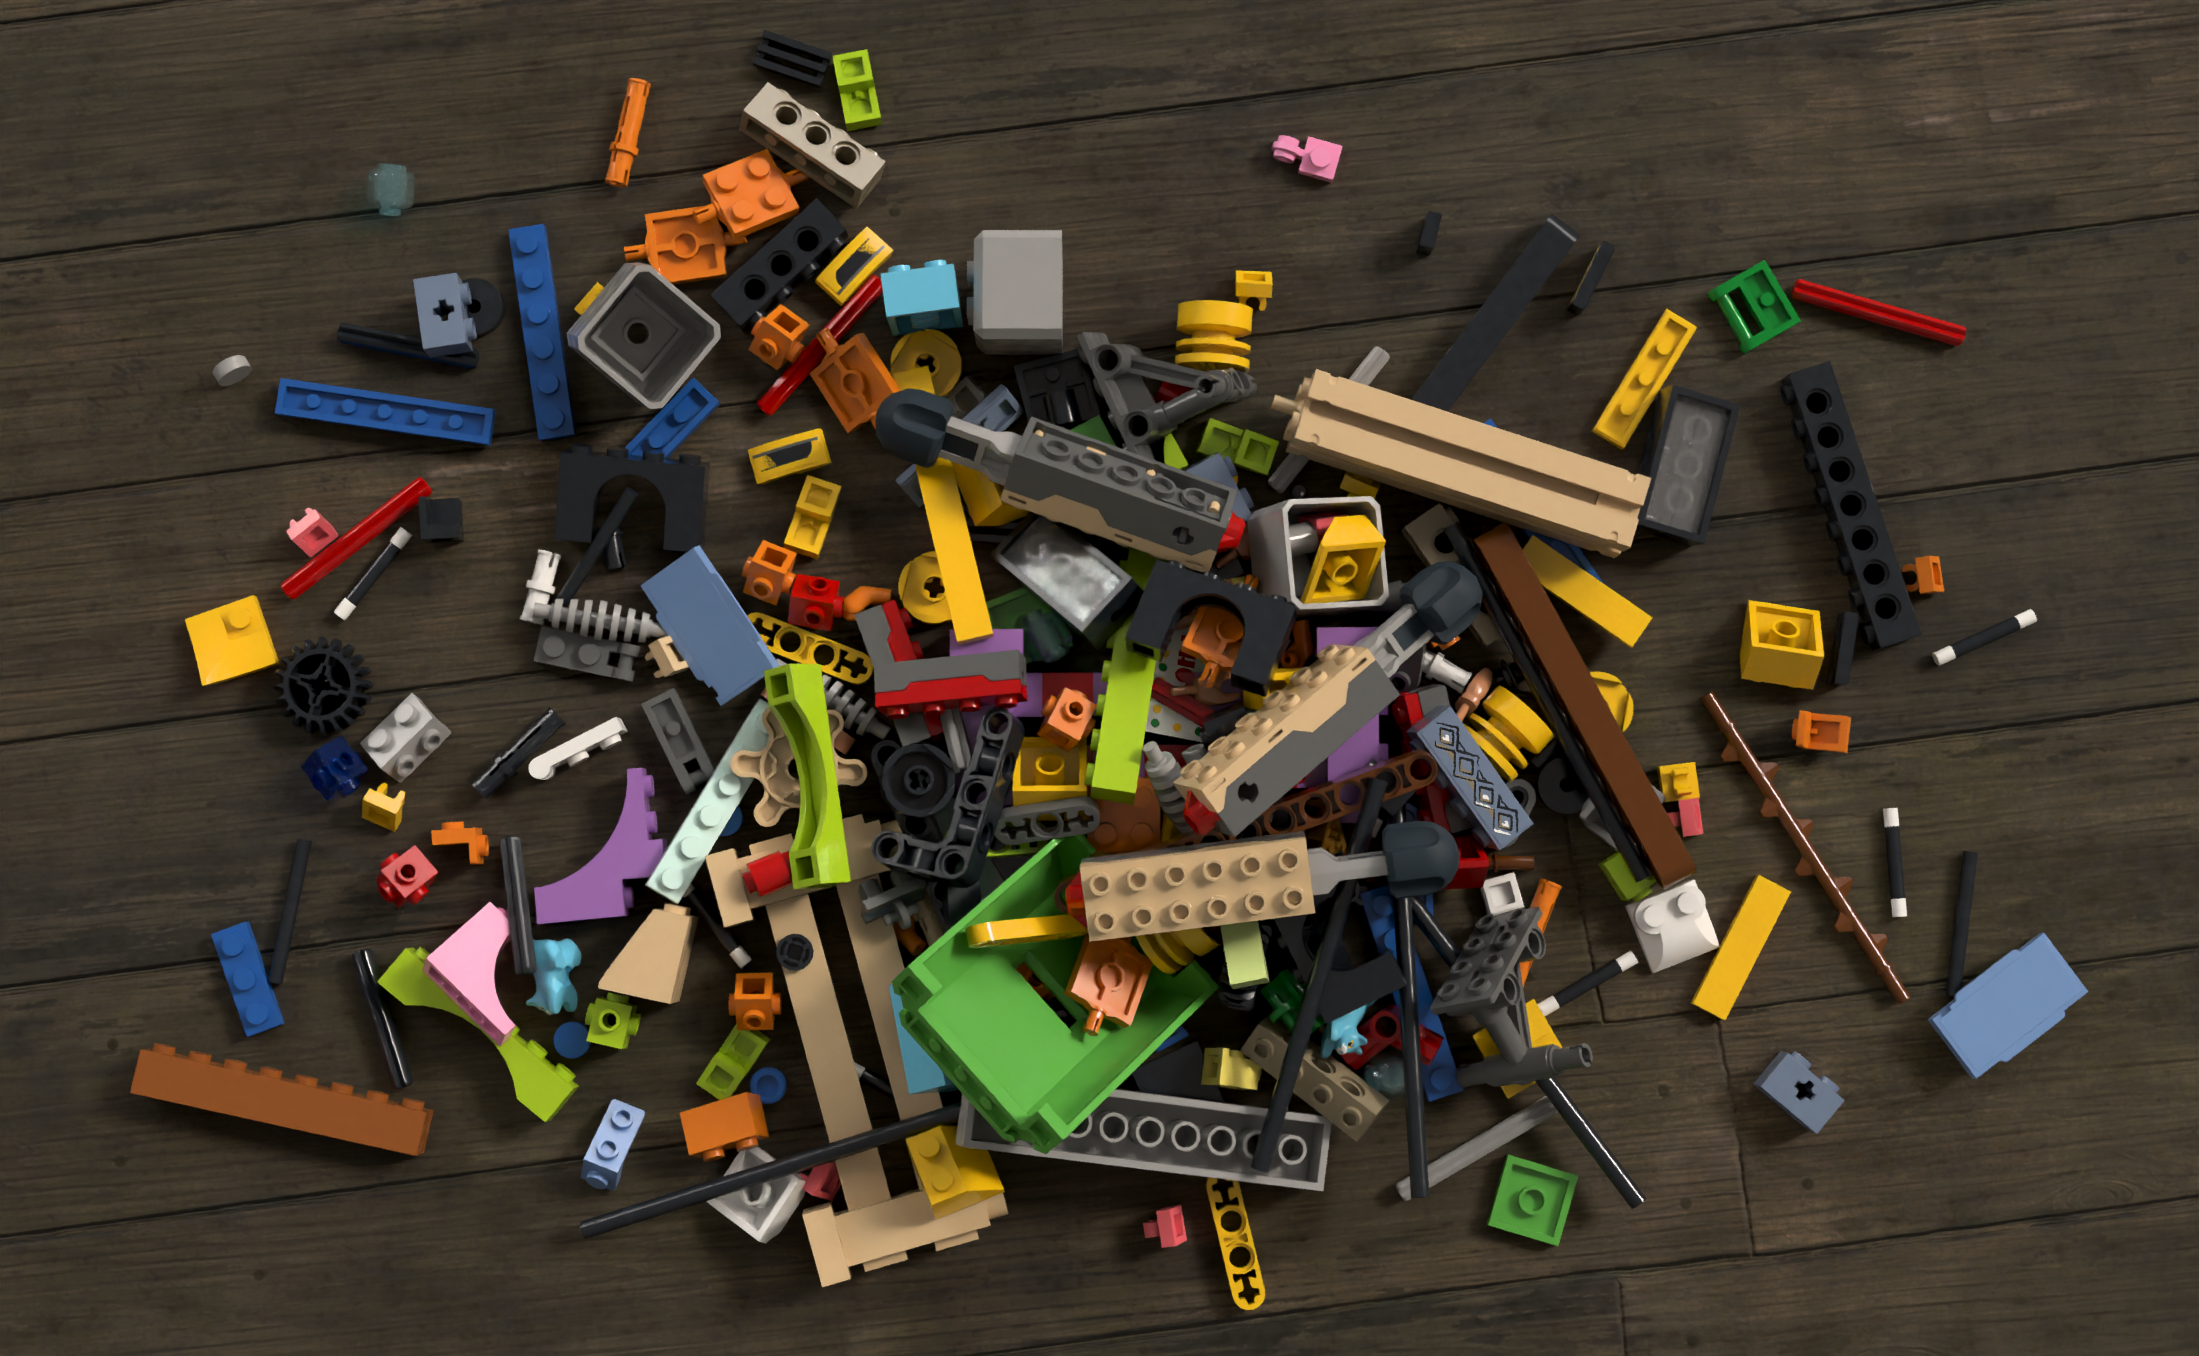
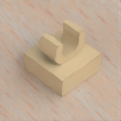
(667, 657)

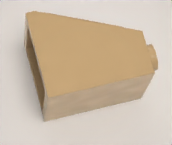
(655, 957)

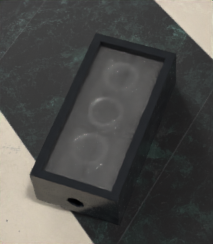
(1685, 463)
(1069, 577)

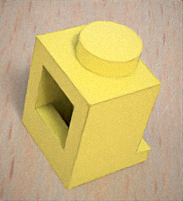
(1229, 1069)

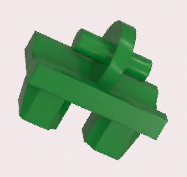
(1285, 998)

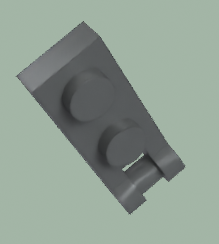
(585, 654)
(678, 739)

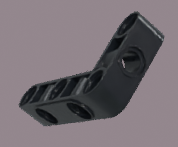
(972, 823)

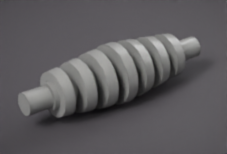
(600, 620)
(855, 713)
(1162, 772)

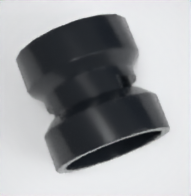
(800, 951)

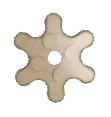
(772, 769)

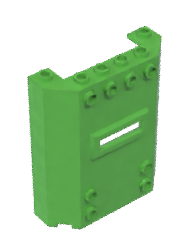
(1004, 1040)

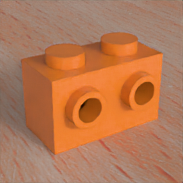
(724, 1125)

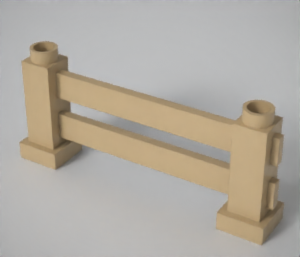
(875, 1225)

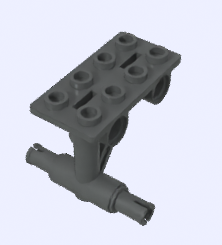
(1121, 381)
(1490, 986)

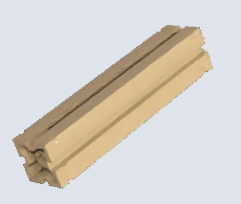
(1464, 463)

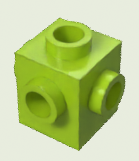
(601, 1029)

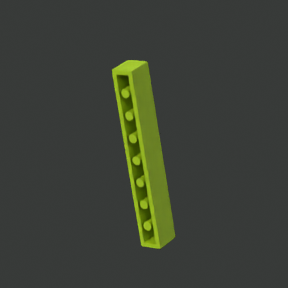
(1123, 707)

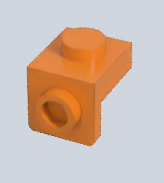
(1821, 732)
(455, 833)

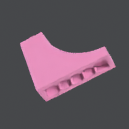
(466, 970)

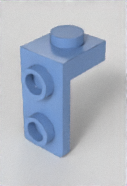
(611, 1145)

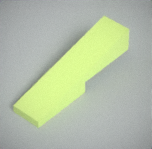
(1244, 954)

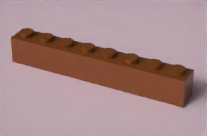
(282, 1100)

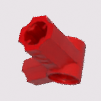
(1379, 1038)

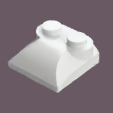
(1673, 925)
(764, 1207)

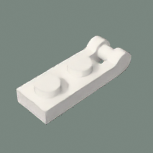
(576, 749)

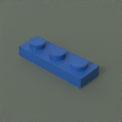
(675, 421)
(247, 979)

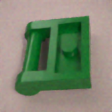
(1764, 301)

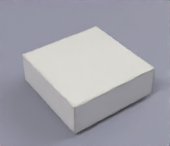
(1501, 894)

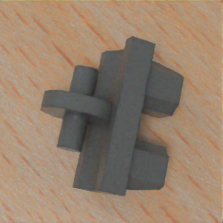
(893, 904)

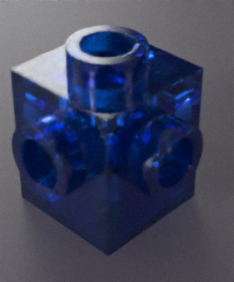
(334, 769)

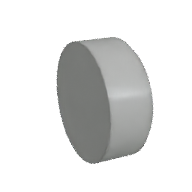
(232, 370)

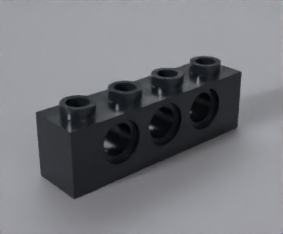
(812, 221)

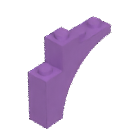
(601, 885)

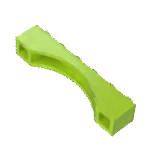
(819, 846)
(536, 1080)

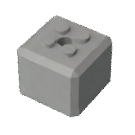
(1017, 292)
(675, 339)
(1273, 558)

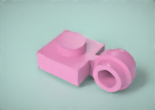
(1317, 160)

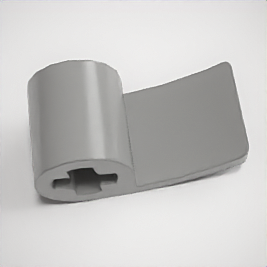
(1303, 542)

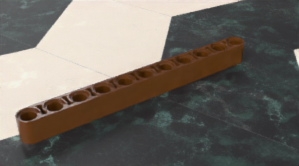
(1584, 706)
(1295, 803)

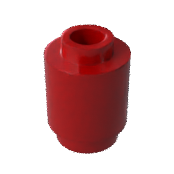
(768, 874)

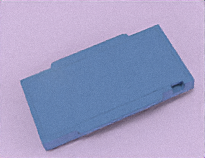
(708, 625)
(2008, 1006)

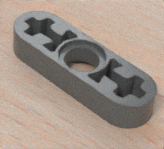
(1074, 827)

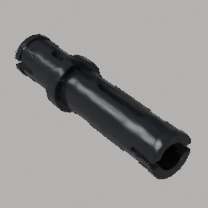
(517, 753)

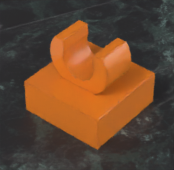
(1928, 575)

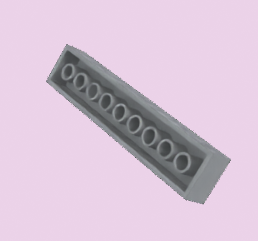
(1177, 1138)

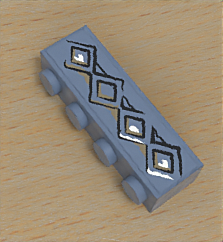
(1469, 778)

